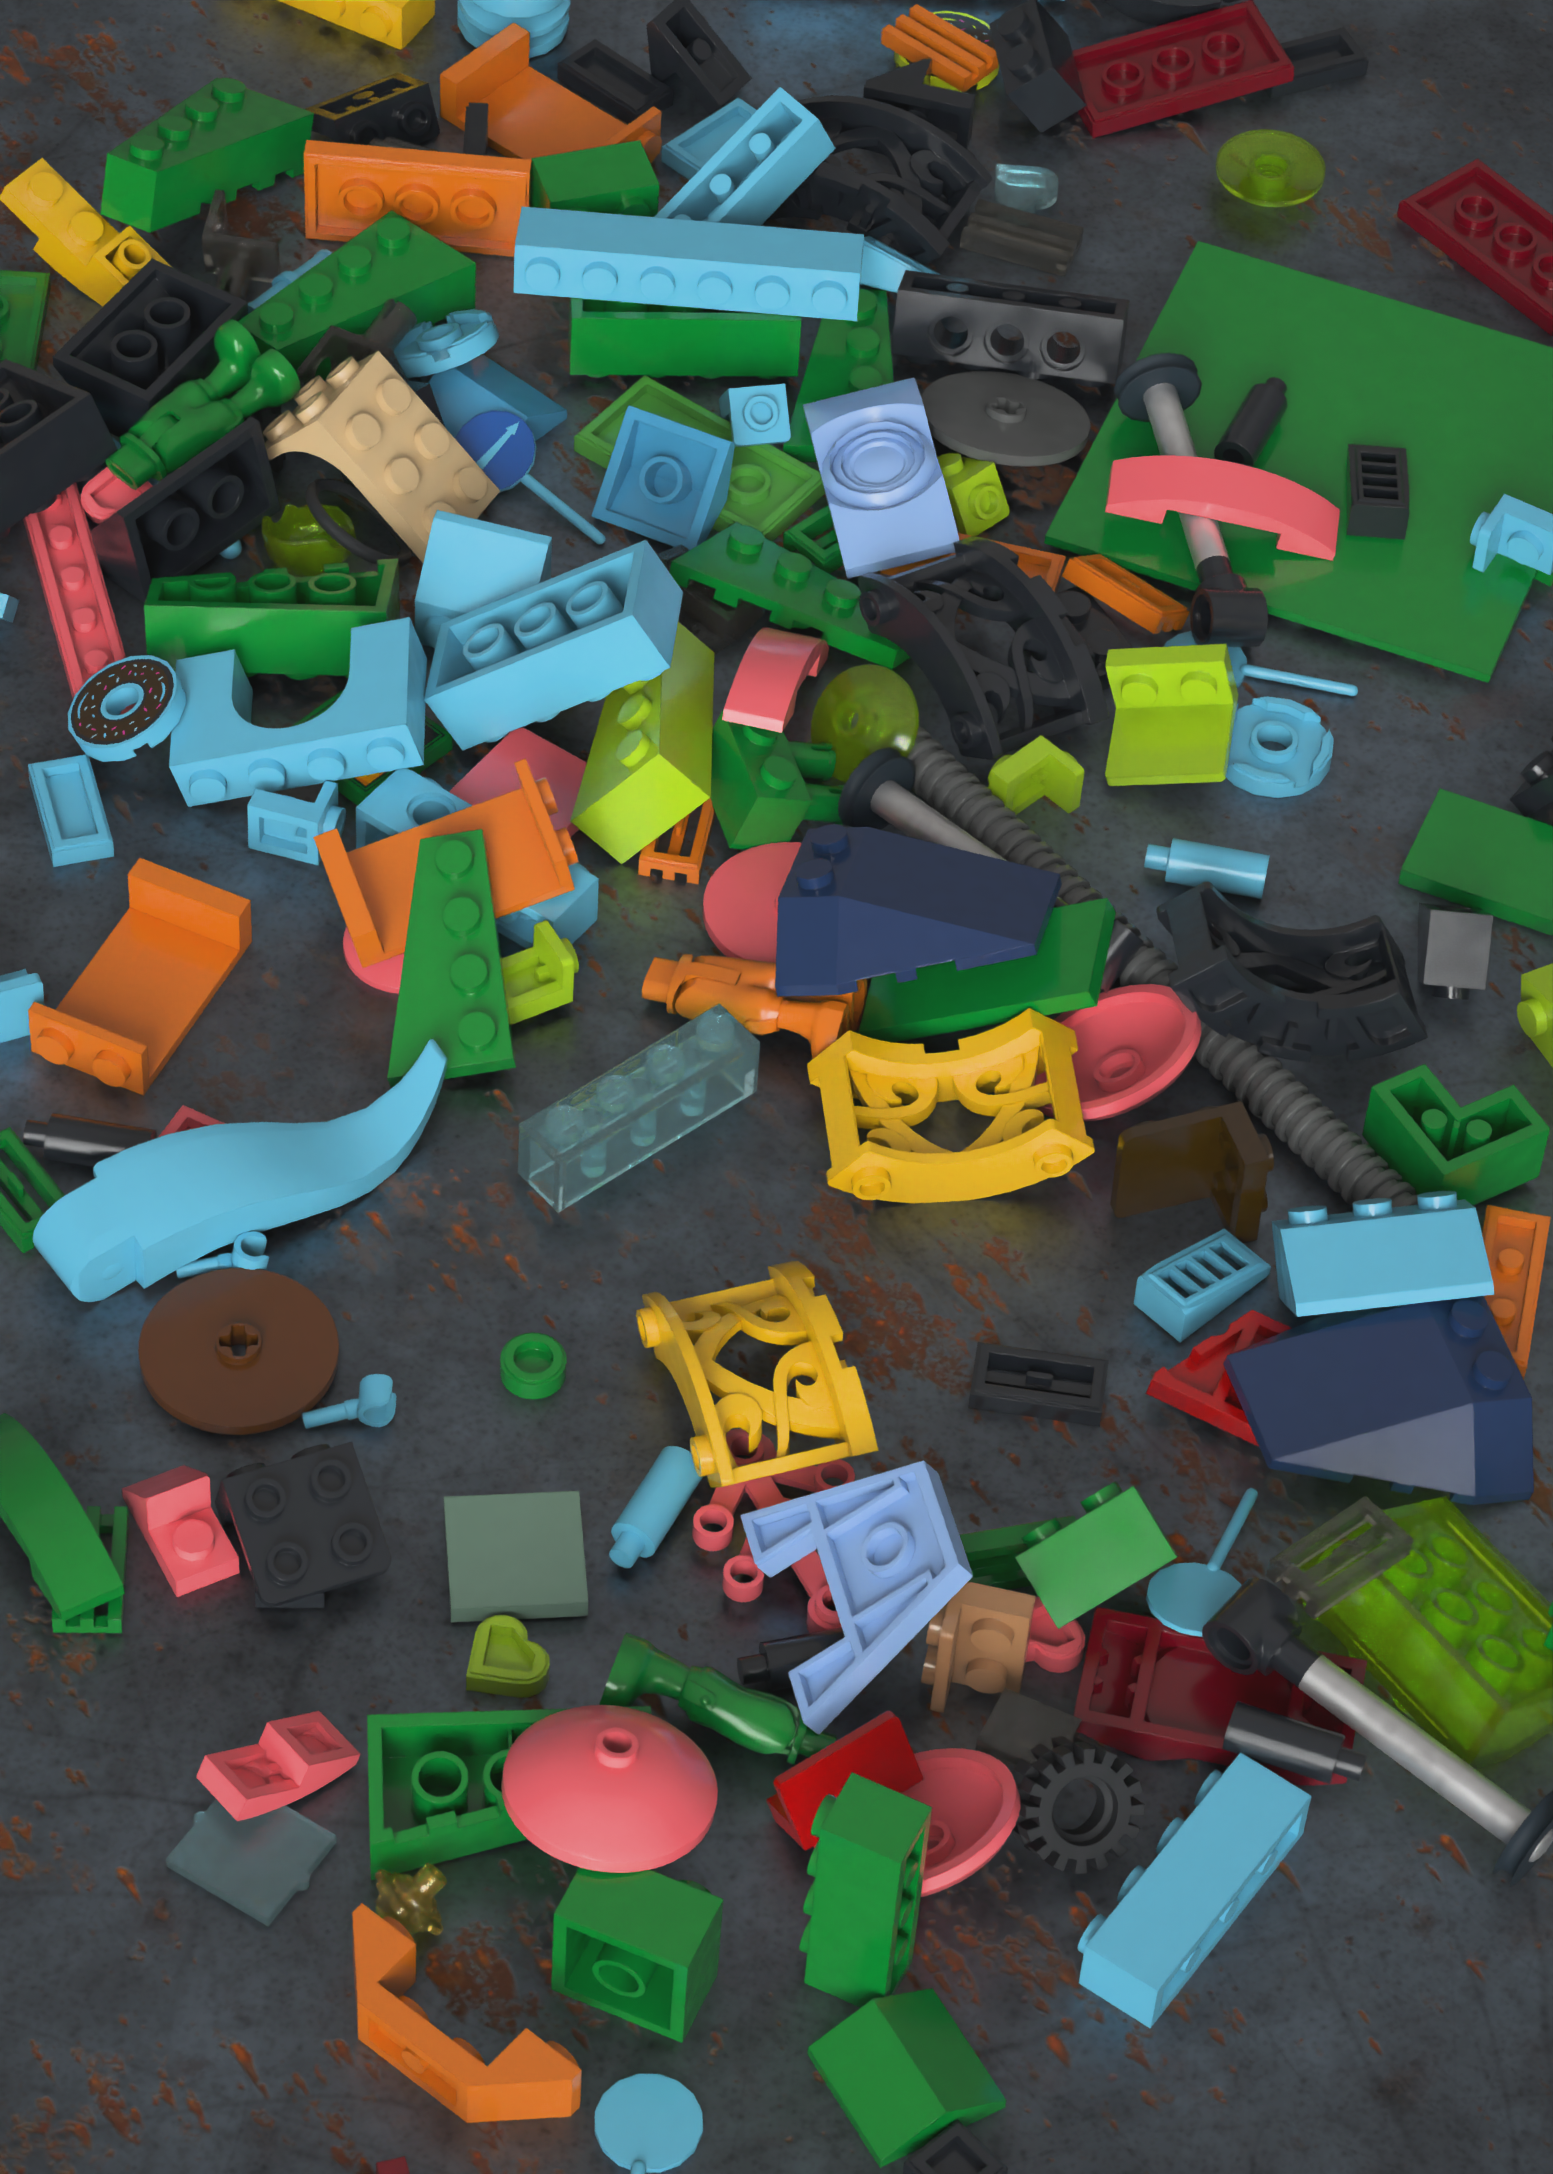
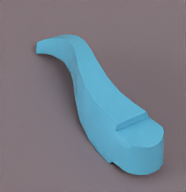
(210, 1183)

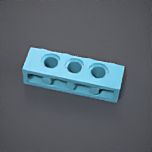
(412, 800)

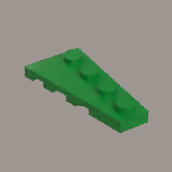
(797, 593)

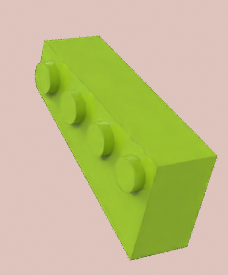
(650, 754)

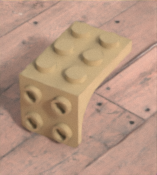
(386, 445)

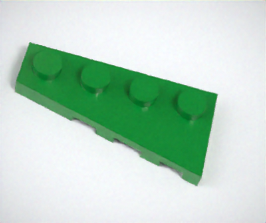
(843, 361)
(452, 964)

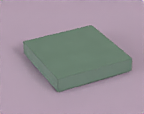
(515, 1556)

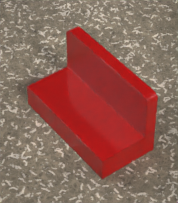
(872, 1751)

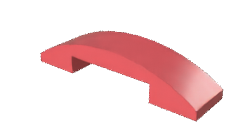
(1227, 493)
(770, 677)

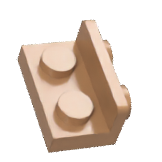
(978, 1642)

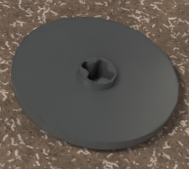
(1005, 418)

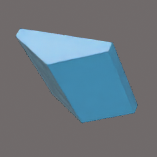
(487, 387)
(665, 480)

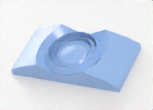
(881, 477)

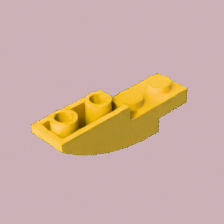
(74, 235)

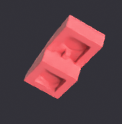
(286, 1765)

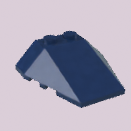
(896, 903)
(1394, 1398)

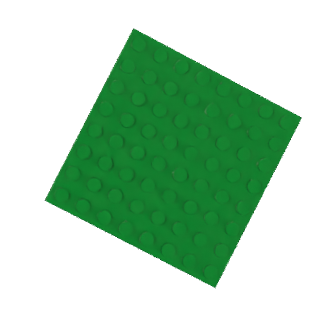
(1357, 373)

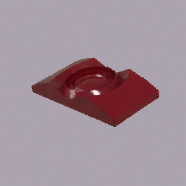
(1173, 1700)

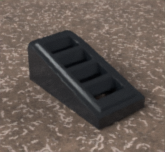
(1377, 491)

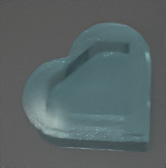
(1025, 187)

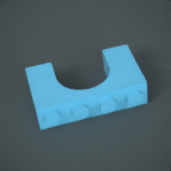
(367, 731)

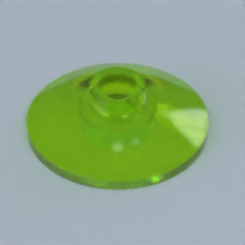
(1270, 168)
(885, 716)

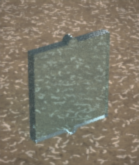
(254, 1860)

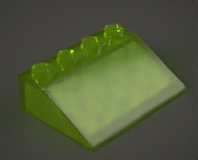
(1452, 1635)

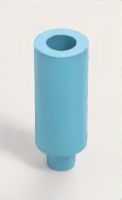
(1224, 867)
(654, 1506)

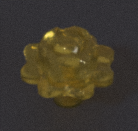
(411, 1898)

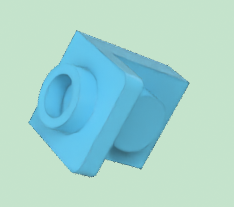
(756, 414)
(1515, 532)
(288, 824)

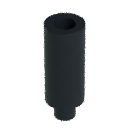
(1253, 423)
(82, 1139)
(781, 1656)
(1291, 1744)

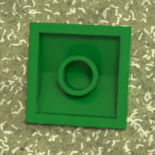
(904, 2073)

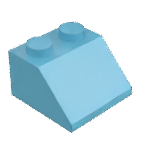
(472, 566)

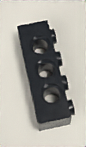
(1036, 312)

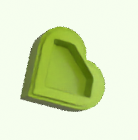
(506, 1660)

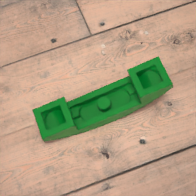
(52, 1527)

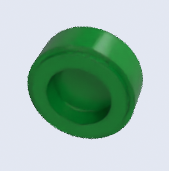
(533, 1365)

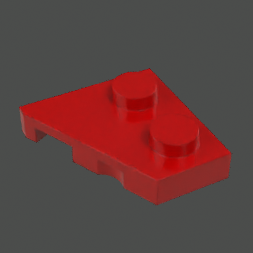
(1201, 1381)

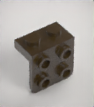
(1194, 1159)

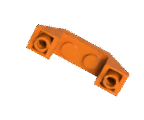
(521, 2083)

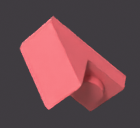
(182, 1528)

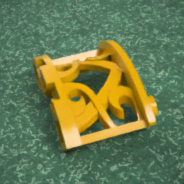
(1008, 1155)
(826, 1409)

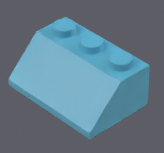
(1380, 1255)

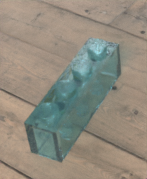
(638, 1107)

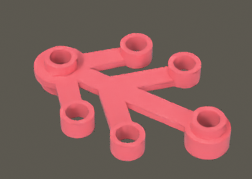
(764, 1494)

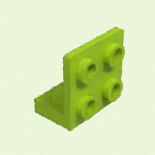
(1170, 714)

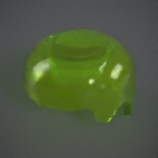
(302, 543)

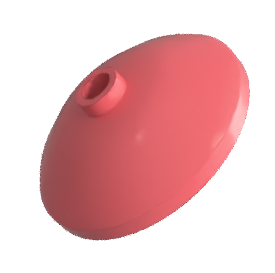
(1128, 1048)
(609, 1789)
(971, 1815)

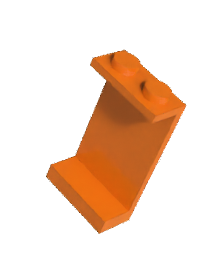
(528, 110)
(523, 854)
(146, 979)

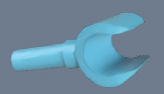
(246, 1254)
(372, 1407)

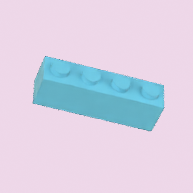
(755, 166)
(1192, 1889)

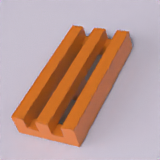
(945, 43)
(1126, 593)
(672, 861)

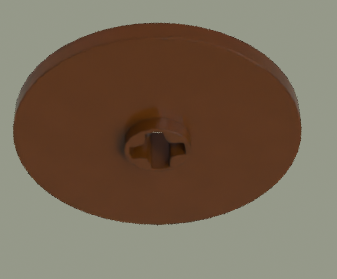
(191, 1361)

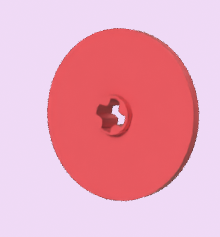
(743, 901)

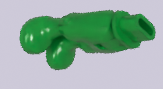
(198, 409)
(712, 1700)

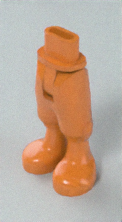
(750, 996)

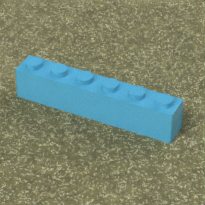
(688, 263)

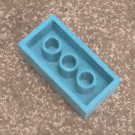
(554, 646)

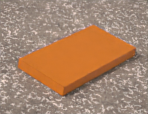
(453, 196)

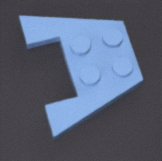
(888, 1566)

